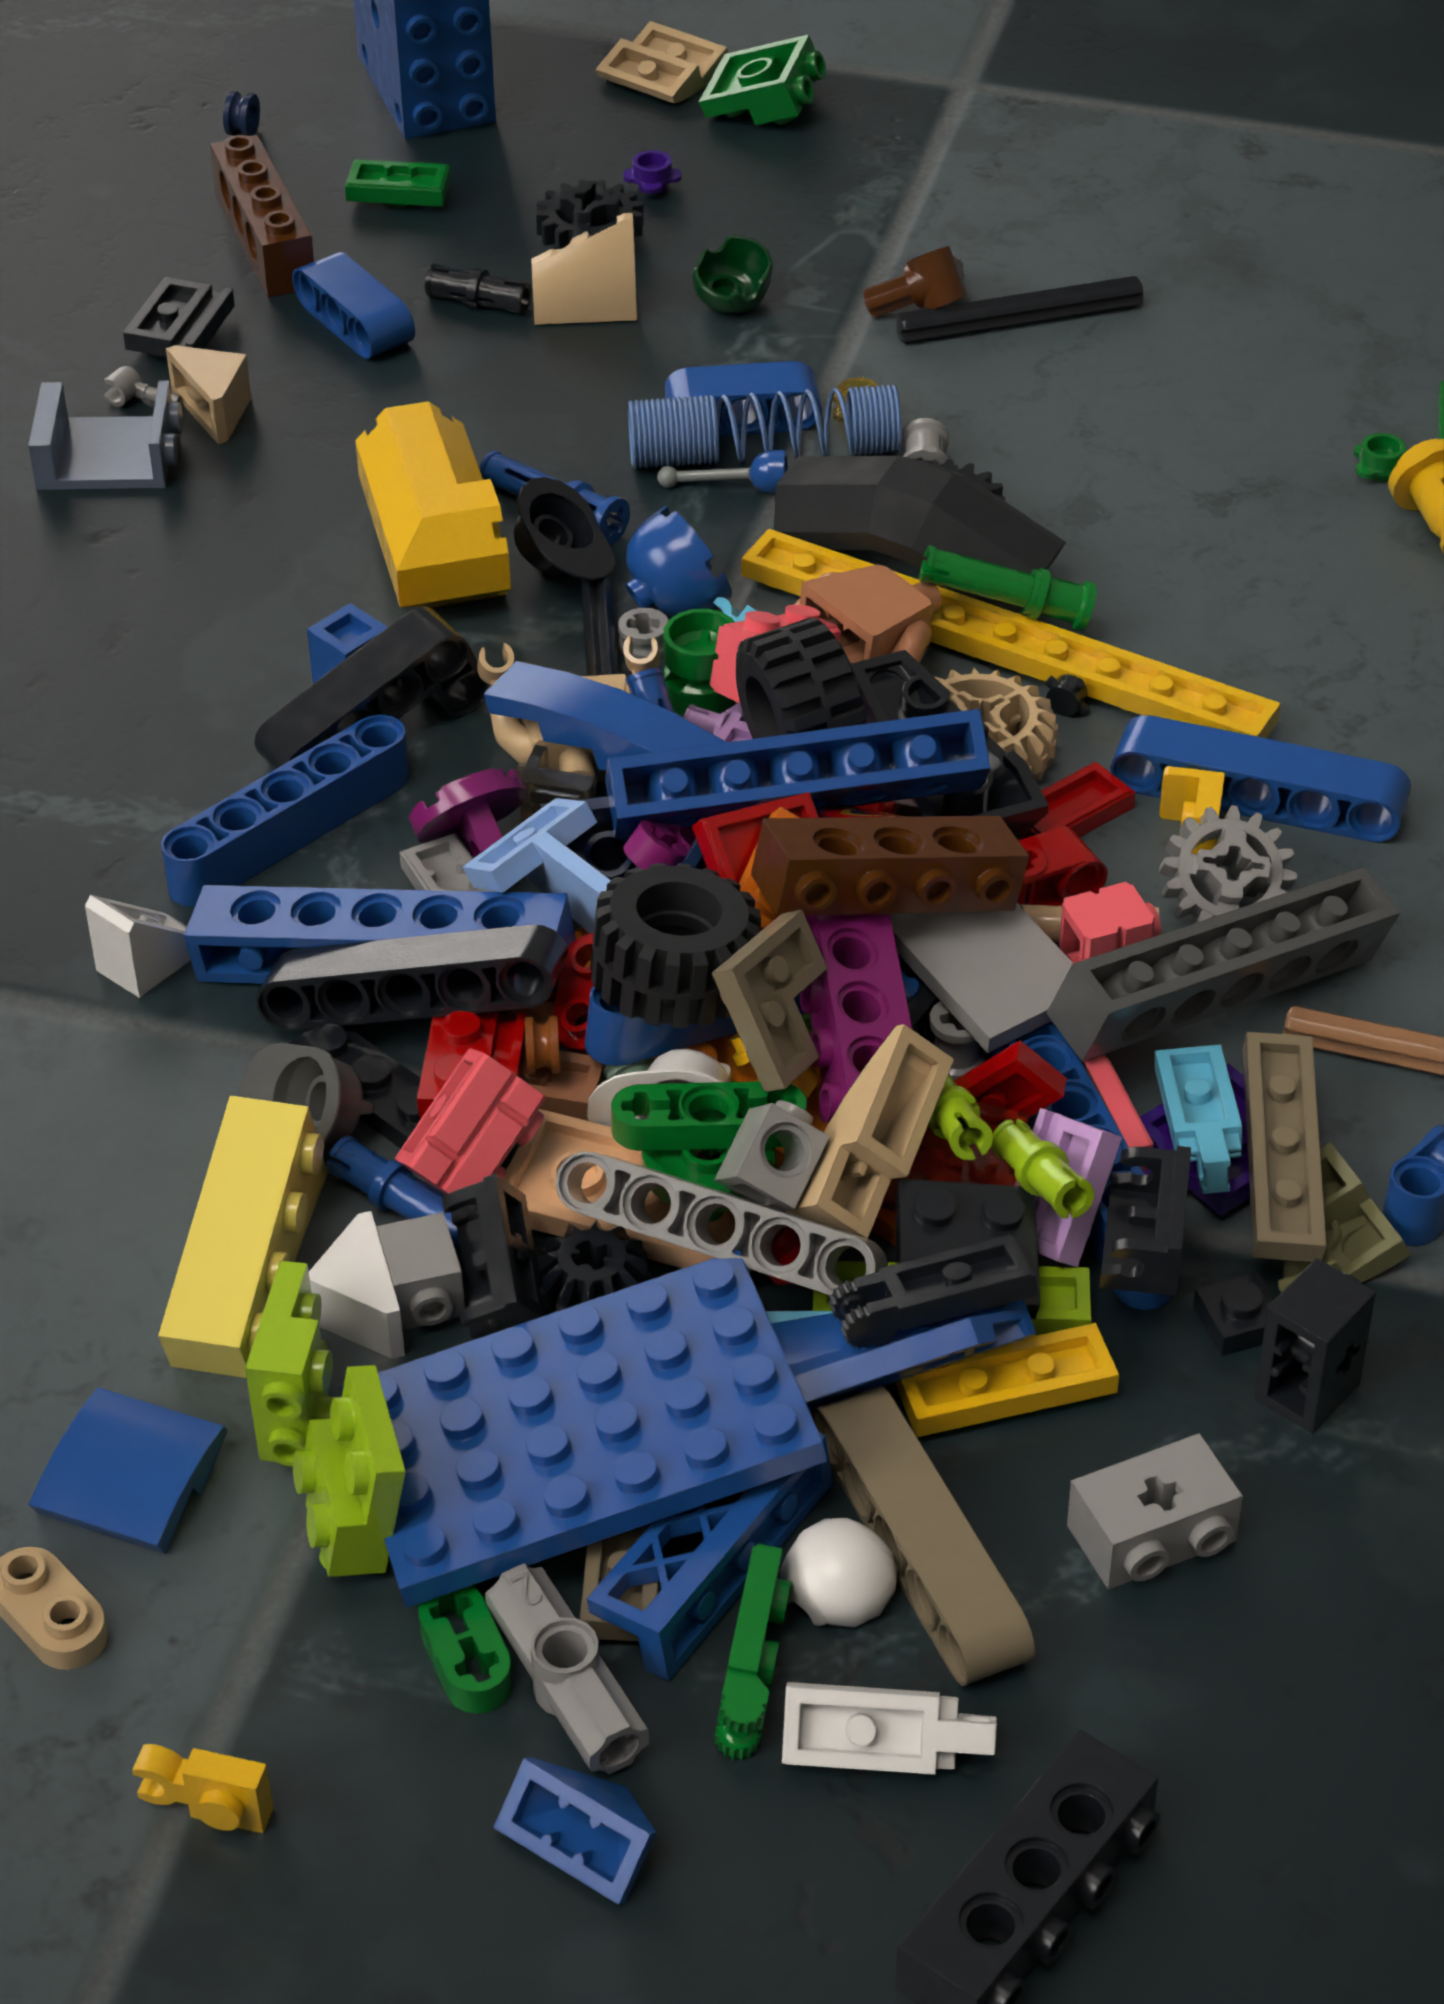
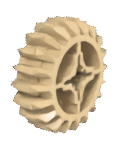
(1012, 712)

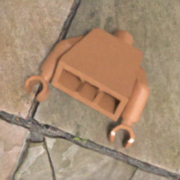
(875, 611)

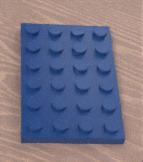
(589, 1426)

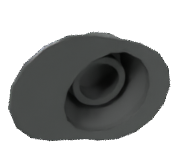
(308, 1079)

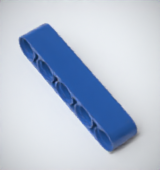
(1269, 777)
(286, 808)

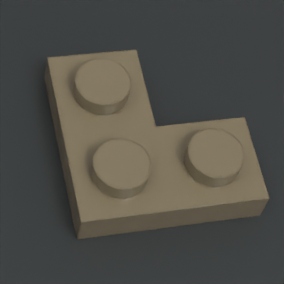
(760, 993)

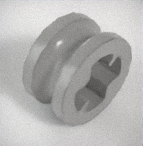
(642, 625)

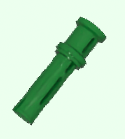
(1033, 592)

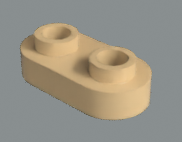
(41, 1603)

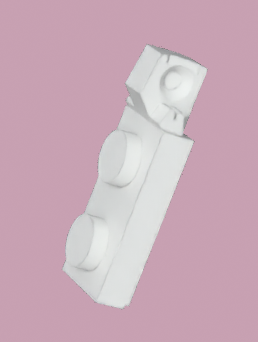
(880, 1729)

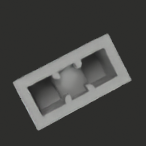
(1154, 1511)

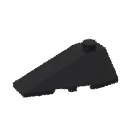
(901, 688)

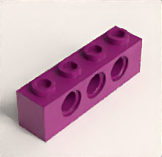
(853, 1000)

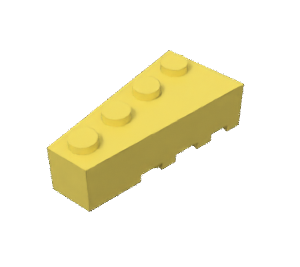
(245, 1222)

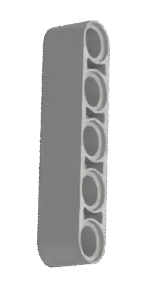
(689, 1216)

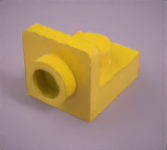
(1188, 794)

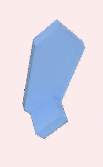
(541, 854)

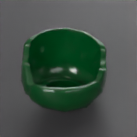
(733, 275)

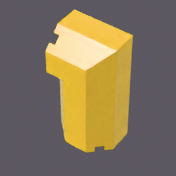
(432, 509)

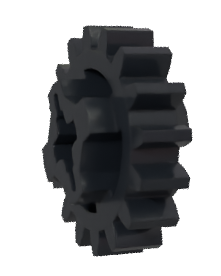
(585, 209)

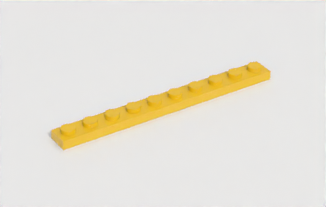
(1036, 646)

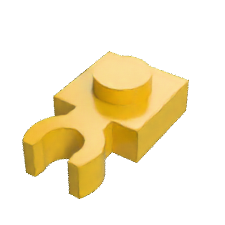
(217, 1787)

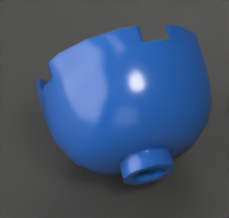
(672, 567)

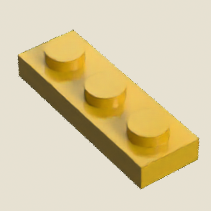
(1011, 1381)

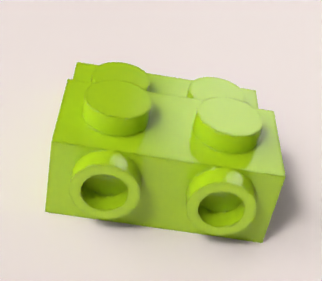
(288, 1366)
(352, 1478)

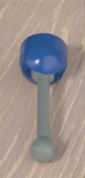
(763, 473)

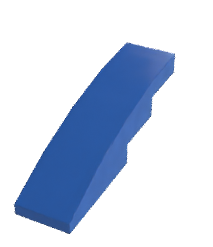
(590, 714)

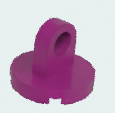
(471, 808)

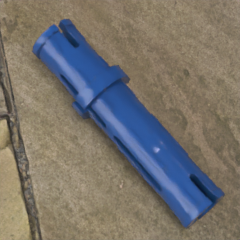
(387, 1183)

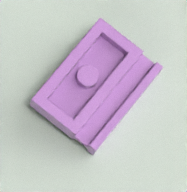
(1092, 1157)

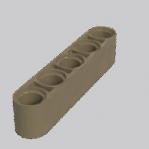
(934, 1546)

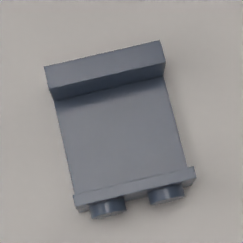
(102, 449)

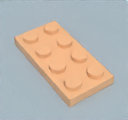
(535, 1172)

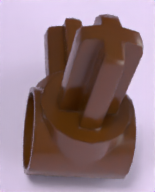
(928, 282)

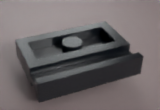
(178, 315)

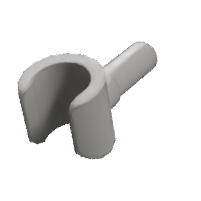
(128, 384)

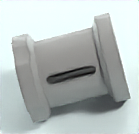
(925, 440)
(955, 1041)

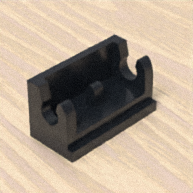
(1146, 1222)
(495, 1256)

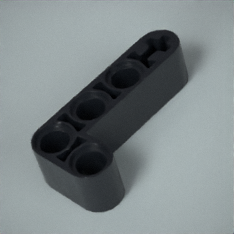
(384, 677)

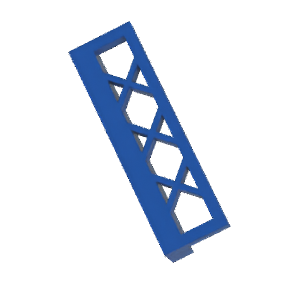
(709, 1578)

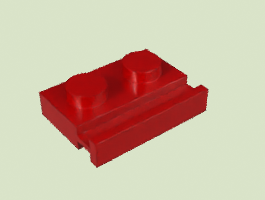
(455, 1034)

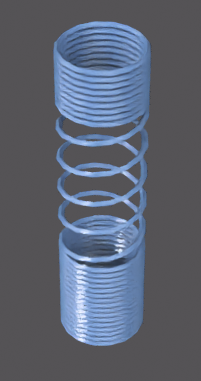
(688, 429)

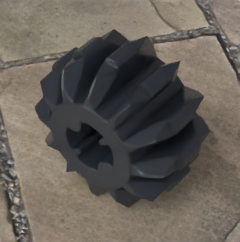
(589, 1266)

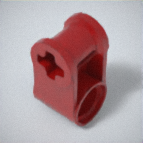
(1059, 868)

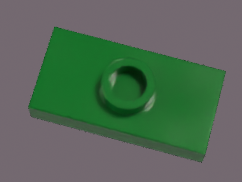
(398, 183)

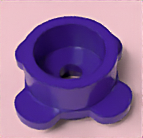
(652, 171)

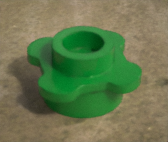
(1378, 456)

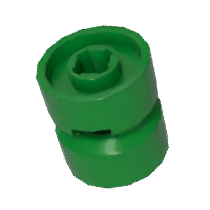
(689, 659)

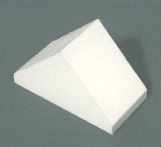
(135, 944)
(358, 1290)

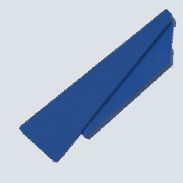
(833, 1369)

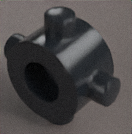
(1067, 695)

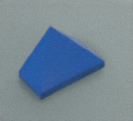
(578, 1825)

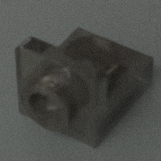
(547, 784)

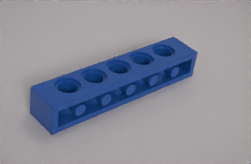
(834, 764)
(245, 929)

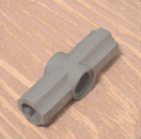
(585, 1694)

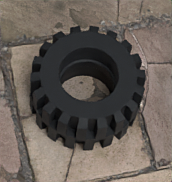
(797, 681)
(664, 937)

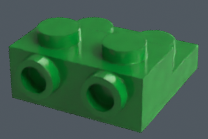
(765, 79)

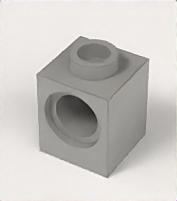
(746, 1166)
(423, 1270)

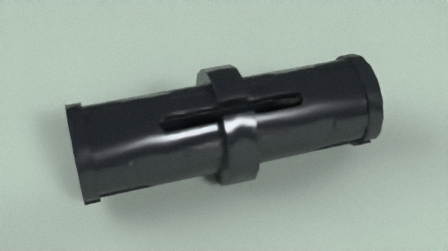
(478, 288)

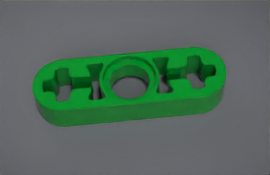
(687, 1133)

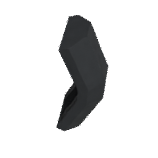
(902, 509)

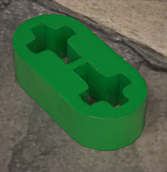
(478, 1641)

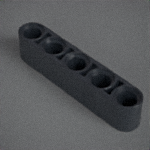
(436, 962)

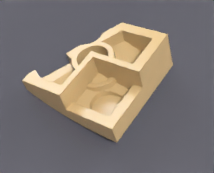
(588, 278)

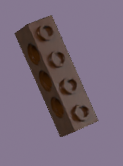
(261, 212)
(889, 865)

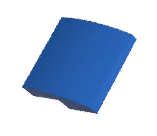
(128, 1469)

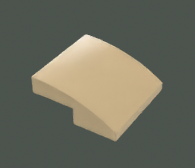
(662, 63)

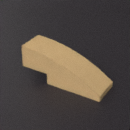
(875, 1132)

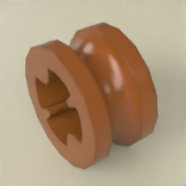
(542, 1045)

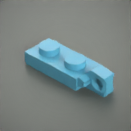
(1201, 1110)

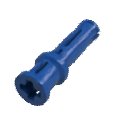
(512, 475)

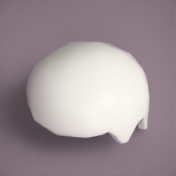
(840, 1573)

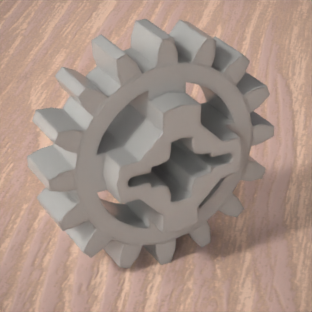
(1240, 847)

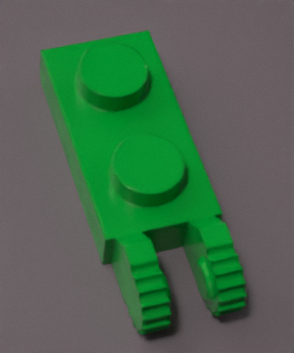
(752, 1655)

